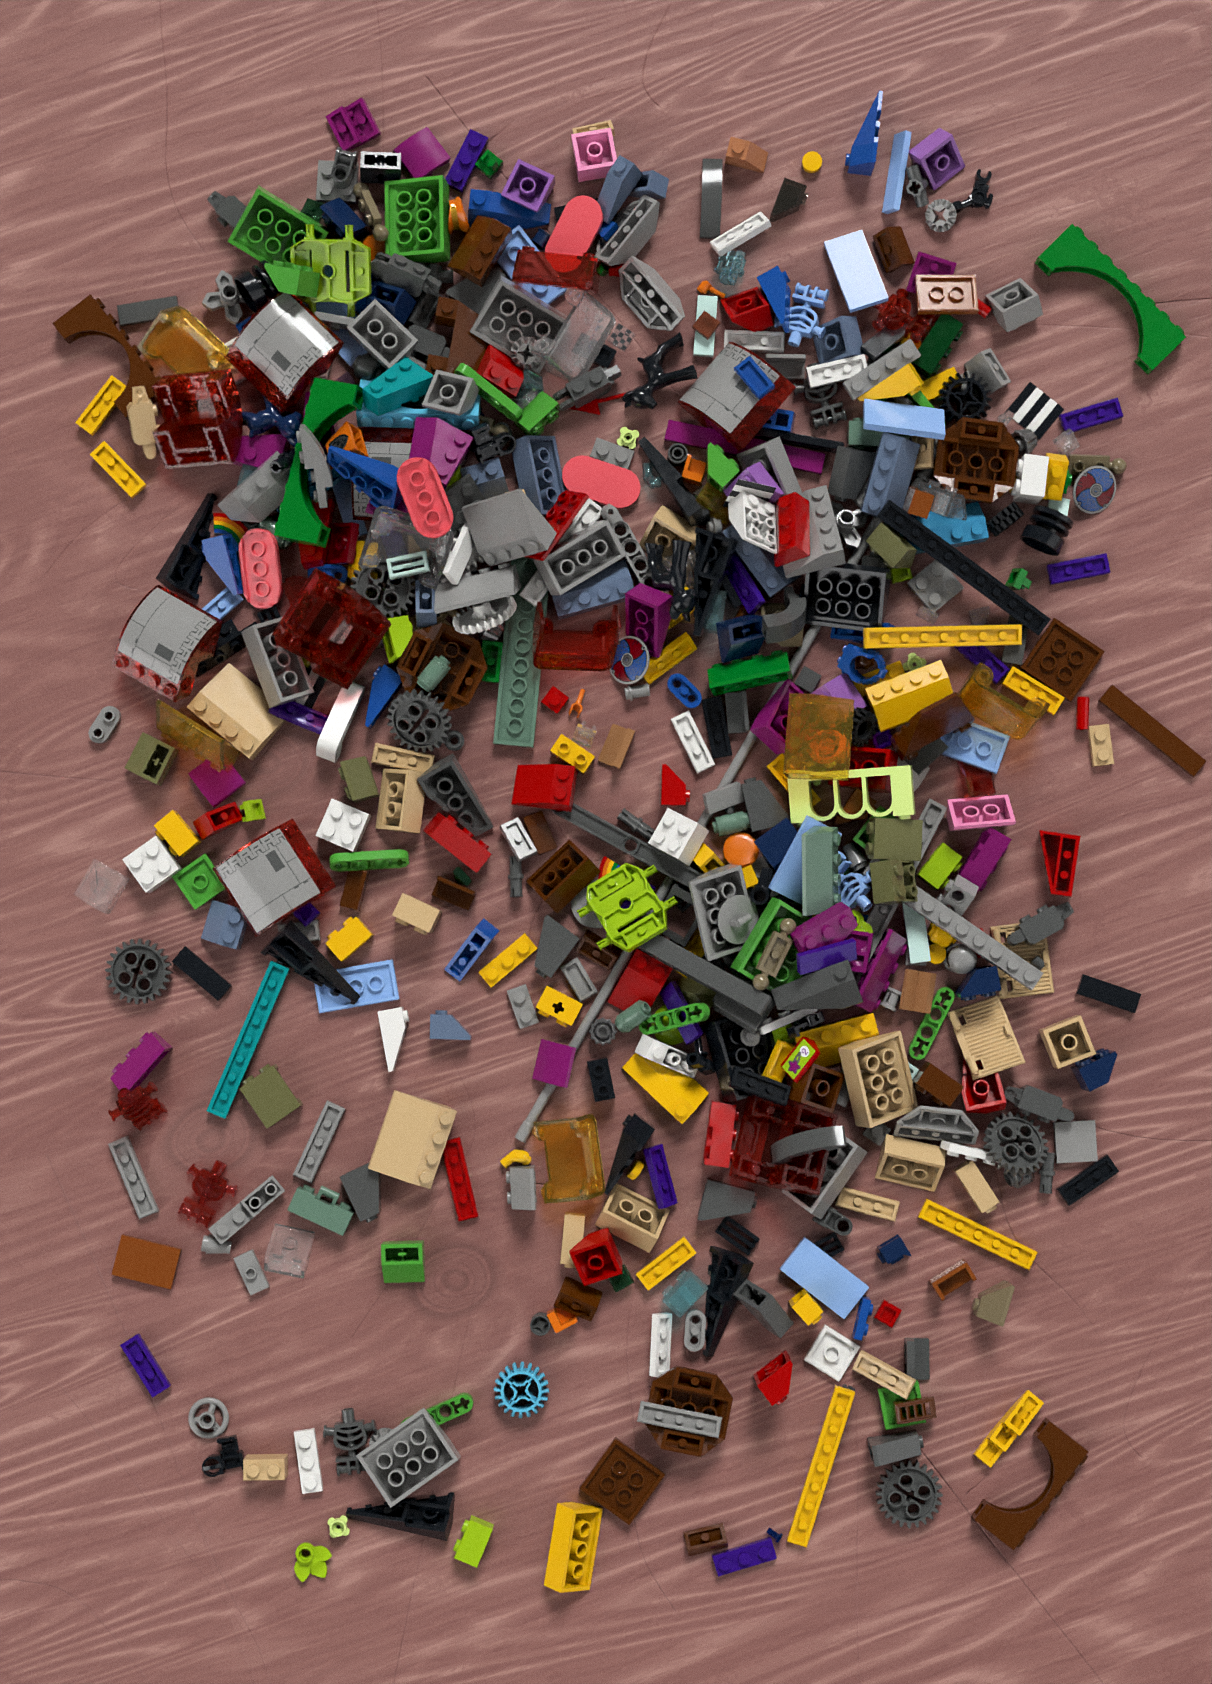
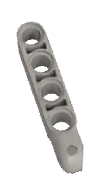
(628, 538)

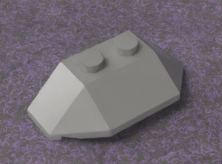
(636, 226)
(649, 296)
(257, 494)
(937, 1124)

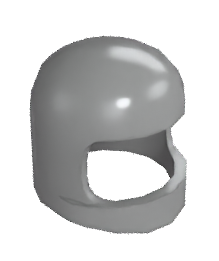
(960, 959)

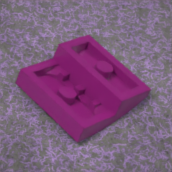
(353, 125)
(422, 154)
(929, 265)
(216, 785)
(863, 945)
(554, 1063)

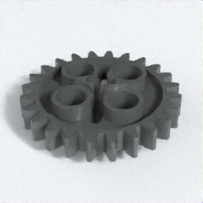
(400, 593)
(403, 709)
(121, 965)
(1012, 1128)
(899, 1508)

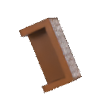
(918, 502)
(952, 1278)

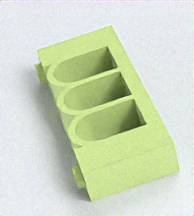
(901, 789)

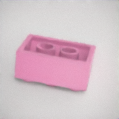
(979, 812)

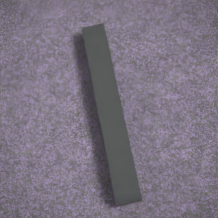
(705, 973)

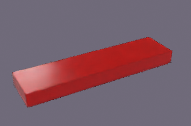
(459, 1180)

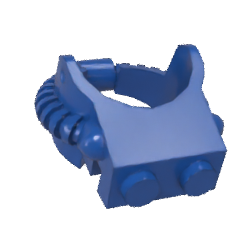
(847, 663)

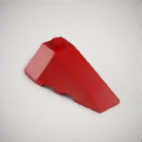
(982, 1094)

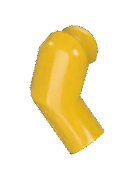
(516, 1156)

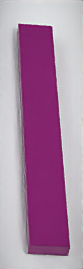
(701, 436)

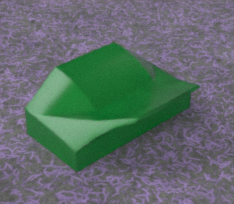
(493, 654)

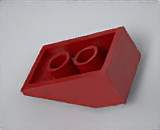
(870, 758)
(545, 786)
(640, 981)

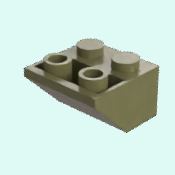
(891, 547)
(151, 759)
(359, 779)
(893, 882)

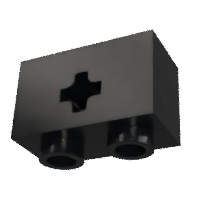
(379, 167)
(601, 1079)

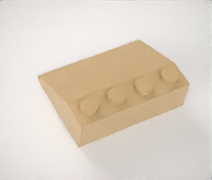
(236, 711)
(878, 1079)
(412, 1139)

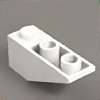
(664, 1055)

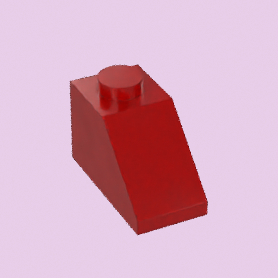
(673, 789)
(218, 820)

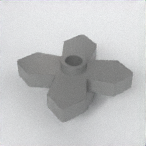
(226, 298)
(847, 523)

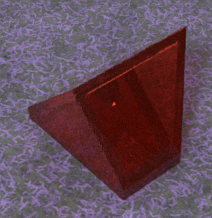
(975, 781)

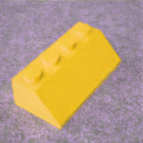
(903, 696)
(837, 1034)
(573, 1547)

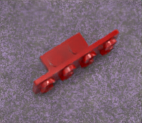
(561, 517)

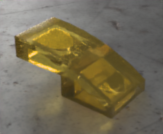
(714, 500)

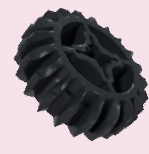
(973, 402)

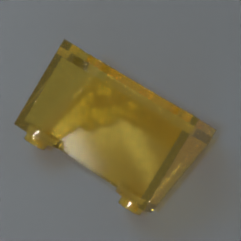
(183, 343)
(998, 709)
(571, 1158)

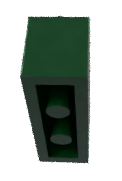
(937, 345)

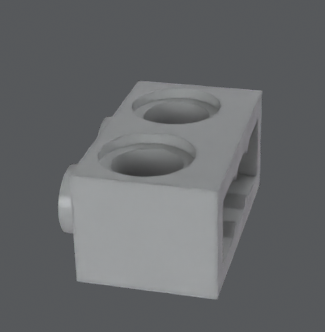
(958, 900)

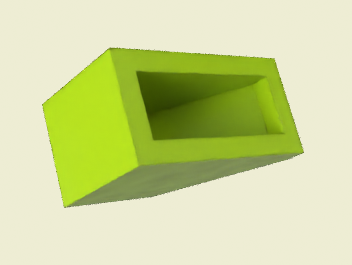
(397, 637)

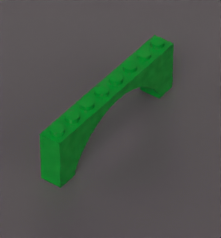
(1077, 254)
(326, 405)

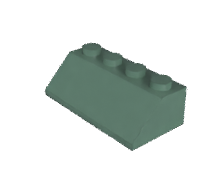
(820, 869)

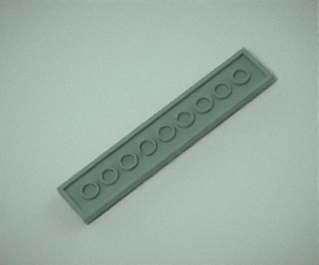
(518, 676)

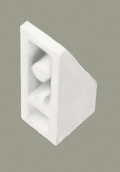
(393, 1029)

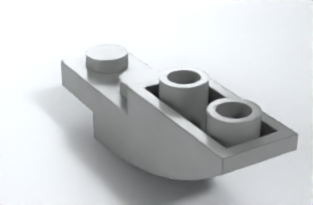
(314, 457)
(246, 1210)

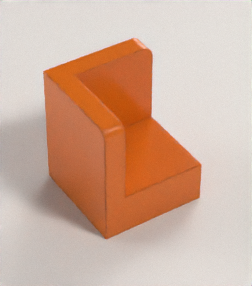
(693, 471)
(561, 1319)

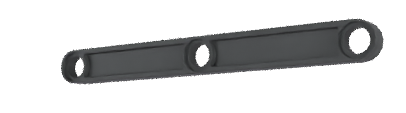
(618, 839)

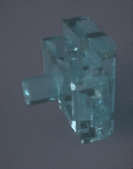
(733, 268)

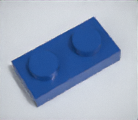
(864, 1310)

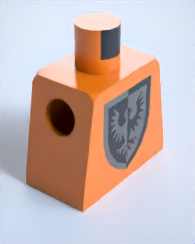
(349, 439)

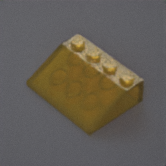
(195, 737)
(818, 737)

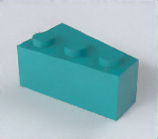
(396, 386)

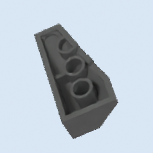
(452, 790)
(824, 989)

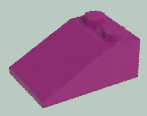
(648, 616)
(772, 720)

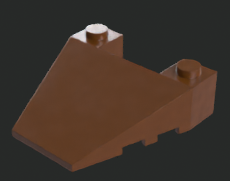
(464, 345)
(931, 724)

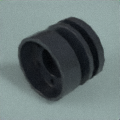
(256, 287)
(1046, 530)

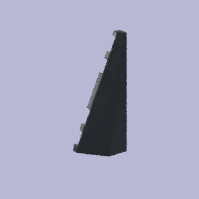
(692, 510)
(711, 564)
(184, 565)
(296, 950)
(727, 1275)
(423, 1517)

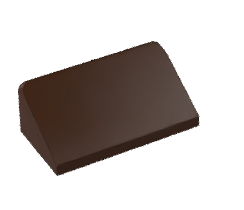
(540, 832)
(605, 957)
(705, 1539)

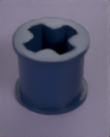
(540, 239)

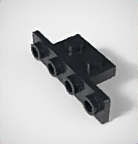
(228, 644)

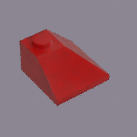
(748, 310)

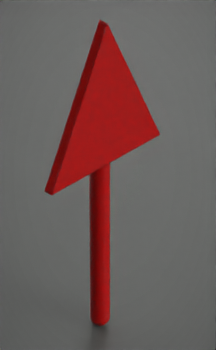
(592, 407)

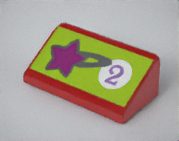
(800, 1058)

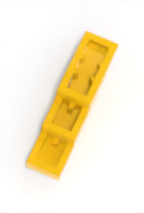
(1008, 1428)

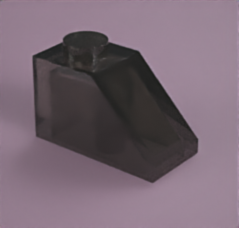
(789, 199)

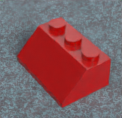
(792, 529)
(775, 1378)

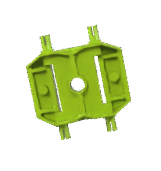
(332, 252)
(629, 884)

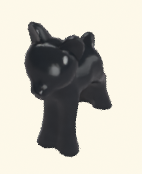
(642, 396)
(663, 580)

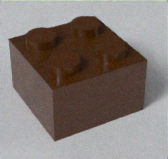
(938, 1084)
(818, 1088)

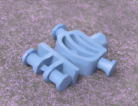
(800, 314)
(849, 893)

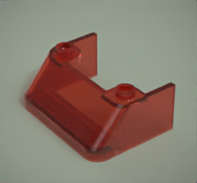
(557, 270)
(575, 649)

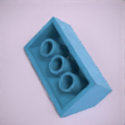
(957, 531)

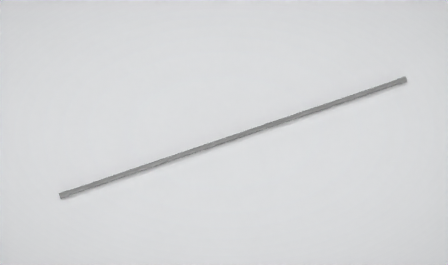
(527, 1125)

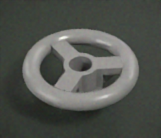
(218, 1430)

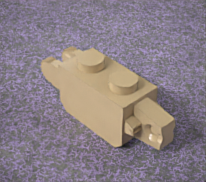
(142, 420)

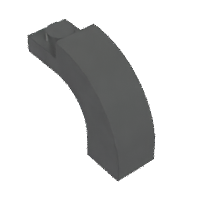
(787, 623)

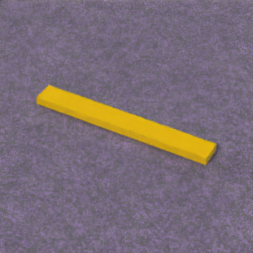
(942, 636)
(820, 1466)

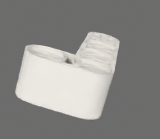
(338, 722)

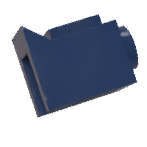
(892, 1250)

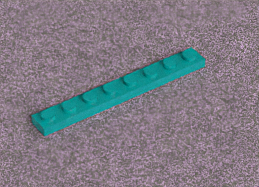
(248, 1039)

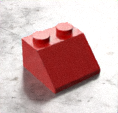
(501, 371)
(596, 1257)

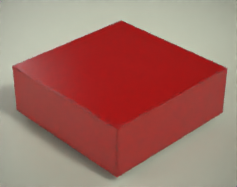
(887, 1313)

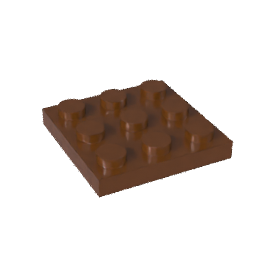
(1062, 659)
(622, 1481)

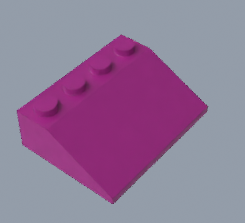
(879, 968)

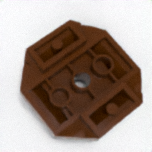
(987, 443)
(465, 659)
(702, 1391)

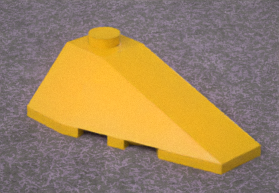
(672, 1089)

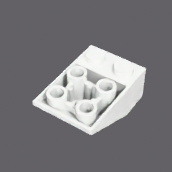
(754, 520)

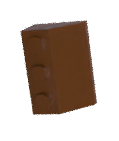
(480, 249)
(563, 876)

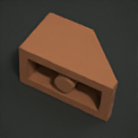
(746, 155)

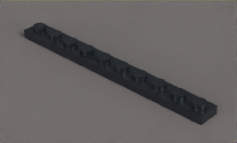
(963, 567)

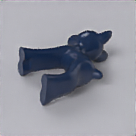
(270, 417)

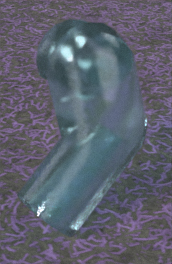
(648, 476)

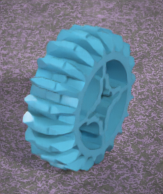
(535, 1401)

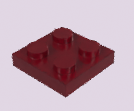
(342, 543)

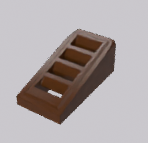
(909, 1402)

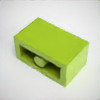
(939, 866)
(473, 1541)

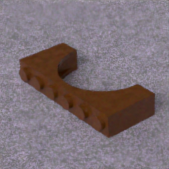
(88, 320)
(1013, 1524)

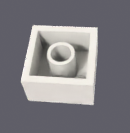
(1031, 479)
(343, 825)
(678, 836)
(152, 864)

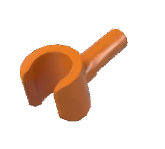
(705, 286)
(577, 705)

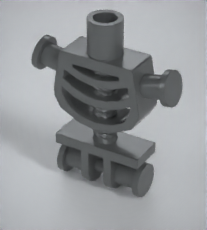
(823, 400)
(348, 1427)

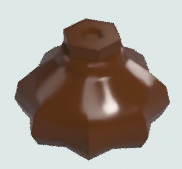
(864, 663)

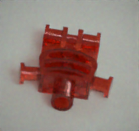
(896, 318)
(138, 1105)
(212, 1177)

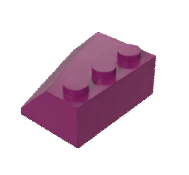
(441, 445)

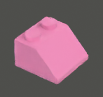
(593, 154)

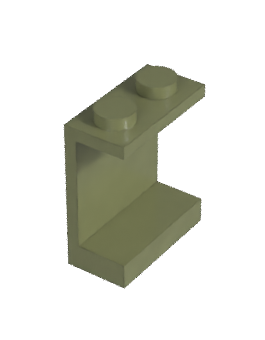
(894, 839)
(269, 1095)

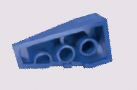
(864, 149)
(495, 206)
(371, 476)

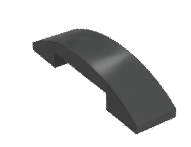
(711, 198)
(807, 1142)

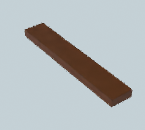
(1152, 730)

